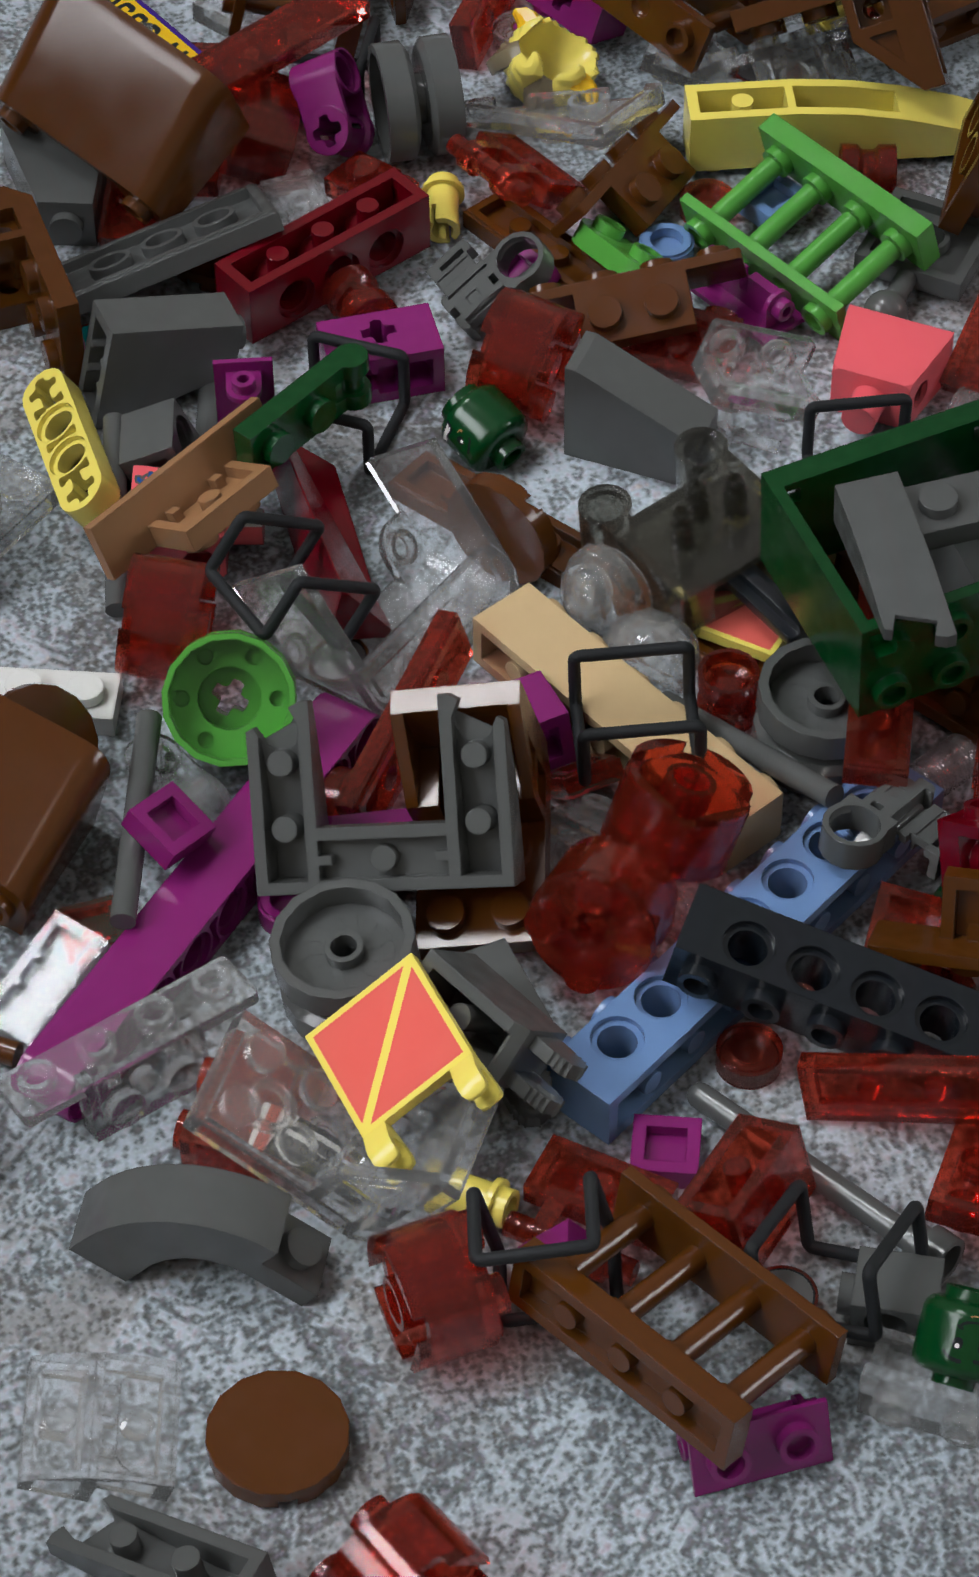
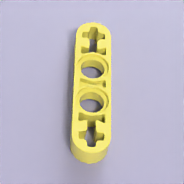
(64, 450)

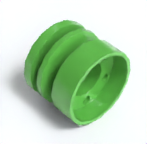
(192, 703)

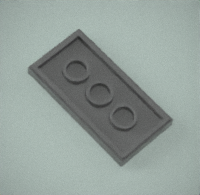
(172, 246)

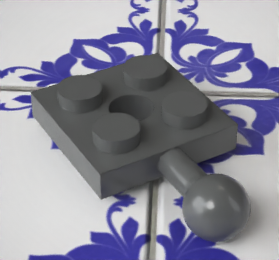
(944, 278)

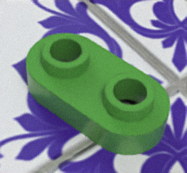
(605, 244)

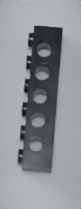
(838, 970)

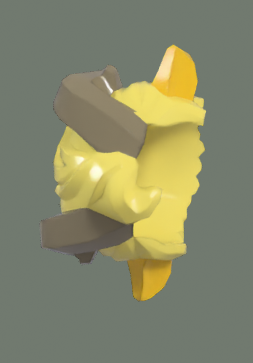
(544, 57)

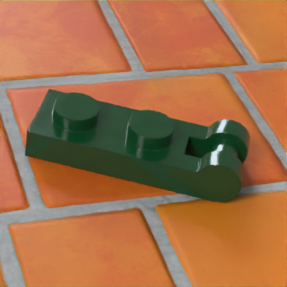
(305, 407)

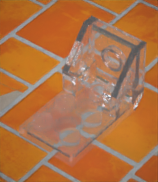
(285, 1123)

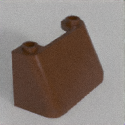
(122, 104)
(47, 806)

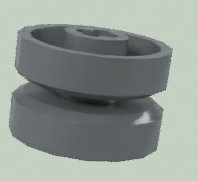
(415, 96)
(802, 710)
(336, 945)

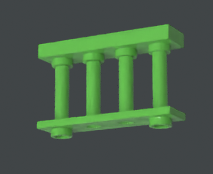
(824, 180)

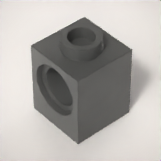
(154, 435)
(902, 1287)

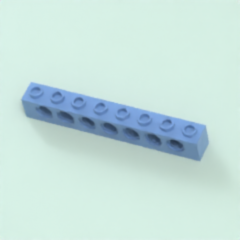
(657, 1031)

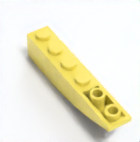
(725, 118)

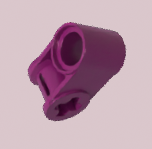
(332, 101)

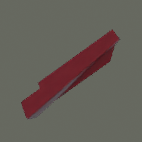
(313, 490)

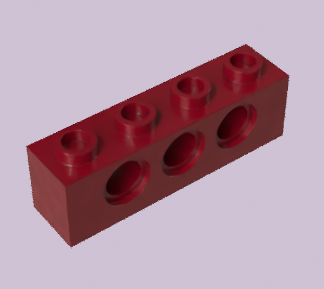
(286, 272)

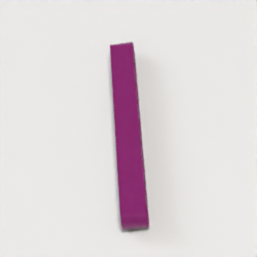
(196, 903)

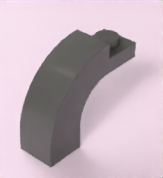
(202, 1215)

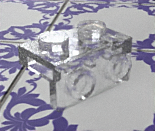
(755, 370)
(901, 1394)

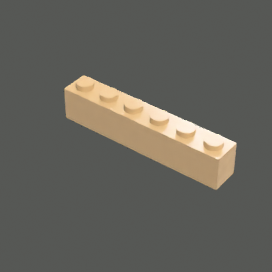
(536, 634)

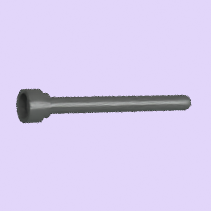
(838, 1188)

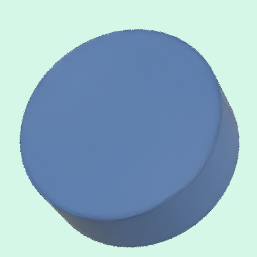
(669, 240)

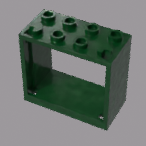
(801, 535)

